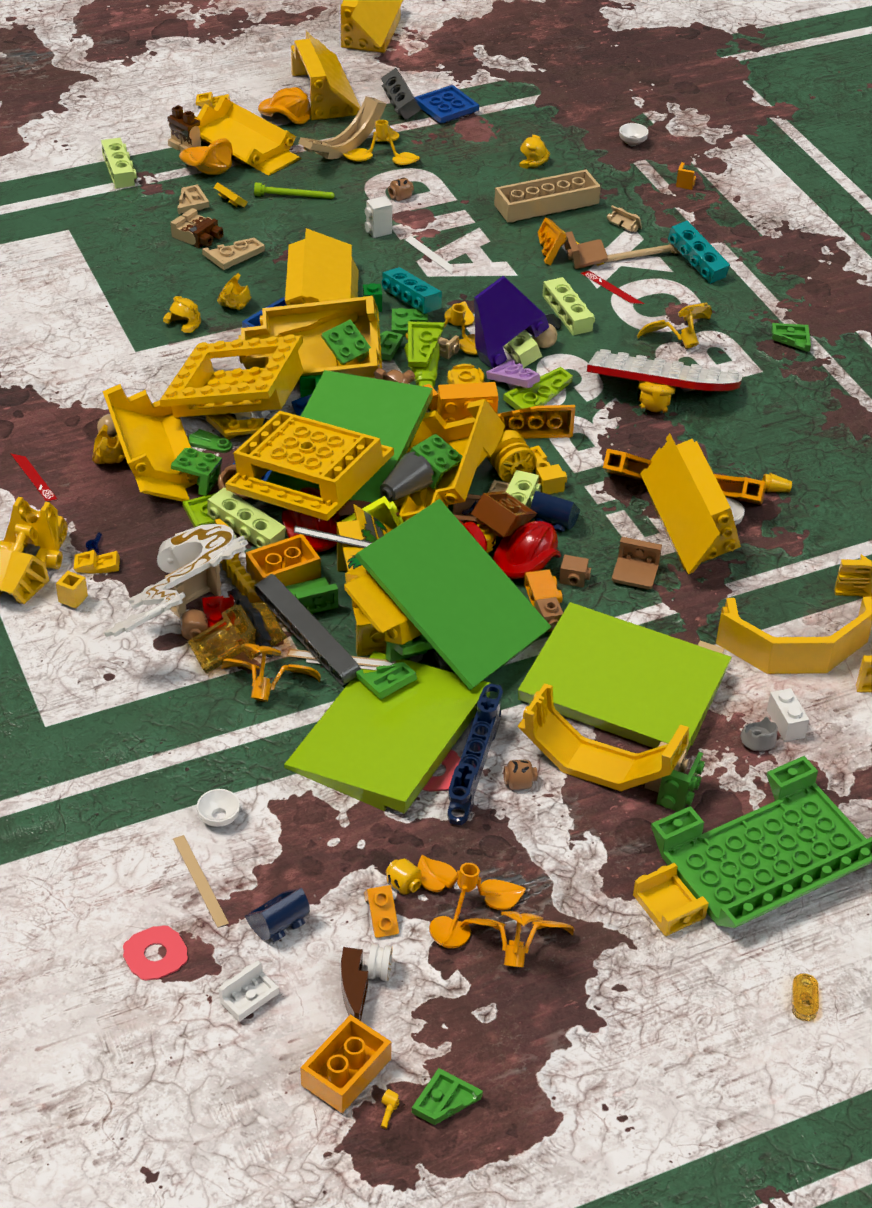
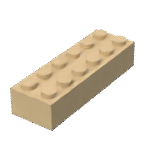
(547, 195)

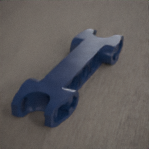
(468, 772)

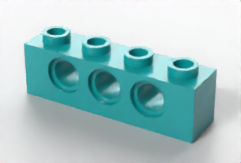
(698, 252)
(412, 290)

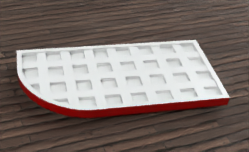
(662, 372)

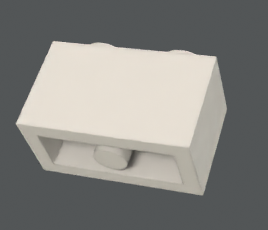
(378, 217)
(787, 715)

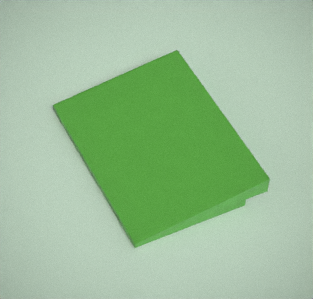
(368, 407)
(454, 593)

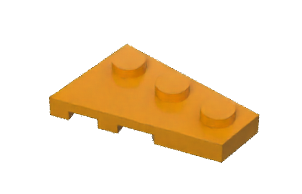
(551, 238)

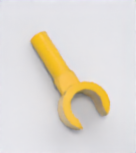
(391, 1100)

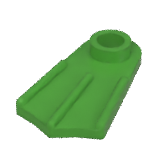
(209, 441)

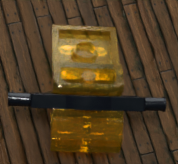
(241, 624)

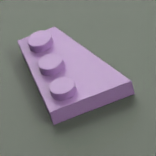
(513, 374)

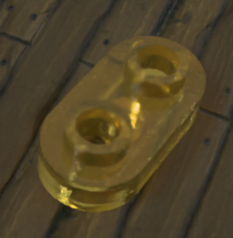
(805, 994)

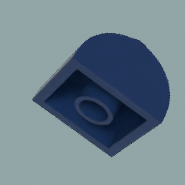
(555, 511)
(278, 914)

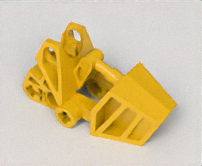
(25, 573)

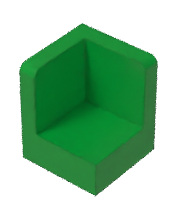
(308, 384)

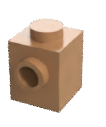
(574, 571)
(550, 610)

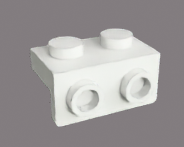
(247, 991)

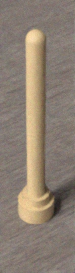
(642, 252)

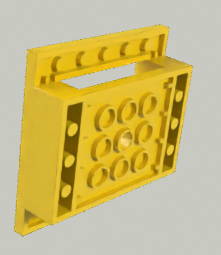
(204, 392)
(309, 451)

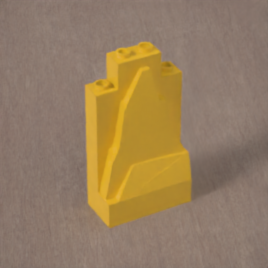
(310, 322)
(472, 438)

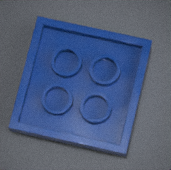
(446, 104)

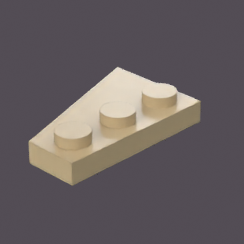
(231, 255)

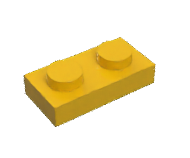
(227, 193)
(219, 422)

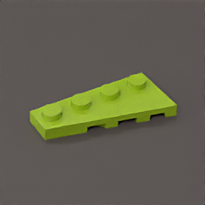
(541, 392)

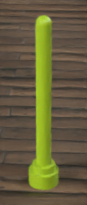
(260, 189)

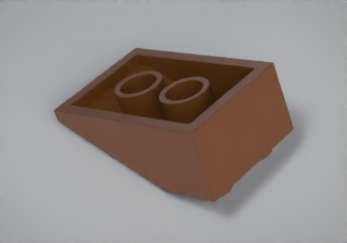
(502, 513)

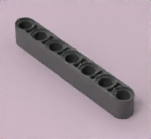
(307, 629)

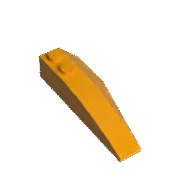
(541, 421)

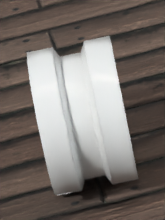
(380, 962)

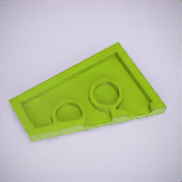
(422, 341)

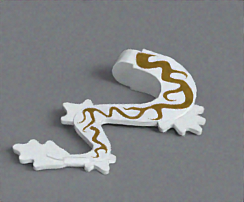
(199, 549)

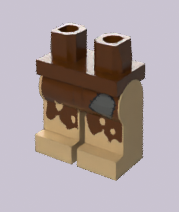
(184, 129)
(196, 229)

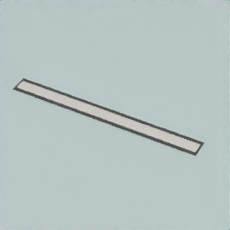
(332, 537)

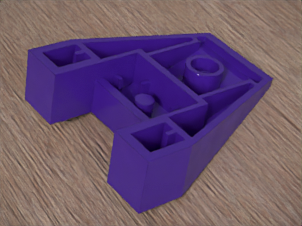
(502, 315)

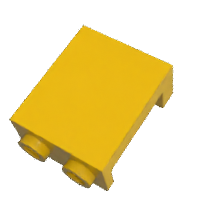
(669, 900)

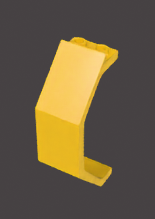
(856, 580)
(792, 654)
(591, 758)

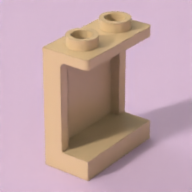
(197, 586)

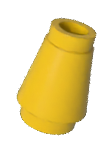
(776, 483)

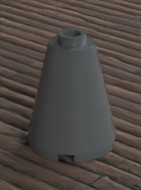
(407, 477)

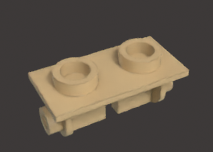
(630, 221)

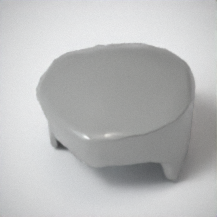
(760, 735)

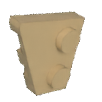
(192, 198)

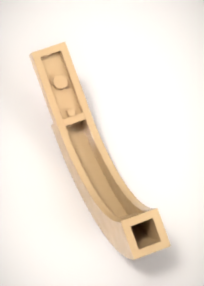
(352, 136)

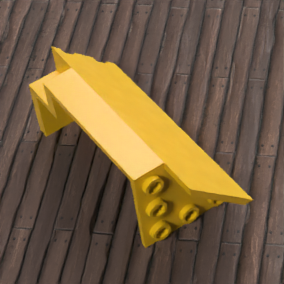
(369, 23)
(329, 87)
(690, 503)

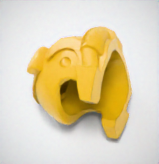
(535, 152)
(234, 295)
(184, 310)
(655, 396)
(107, 448)

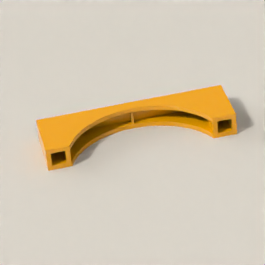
(737, 488)

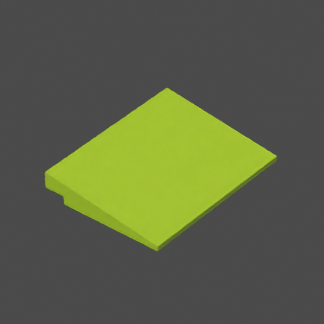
(625, 677)
(387, 745)

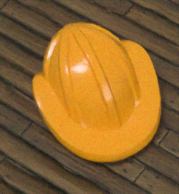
(290, 102)
(211, 159)

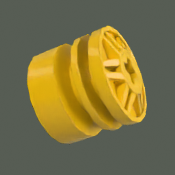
(512, 455)

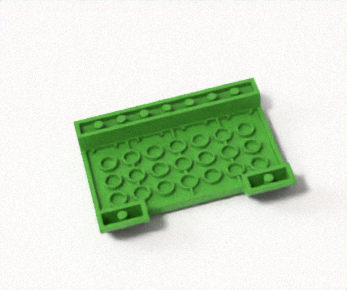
(767, 853)

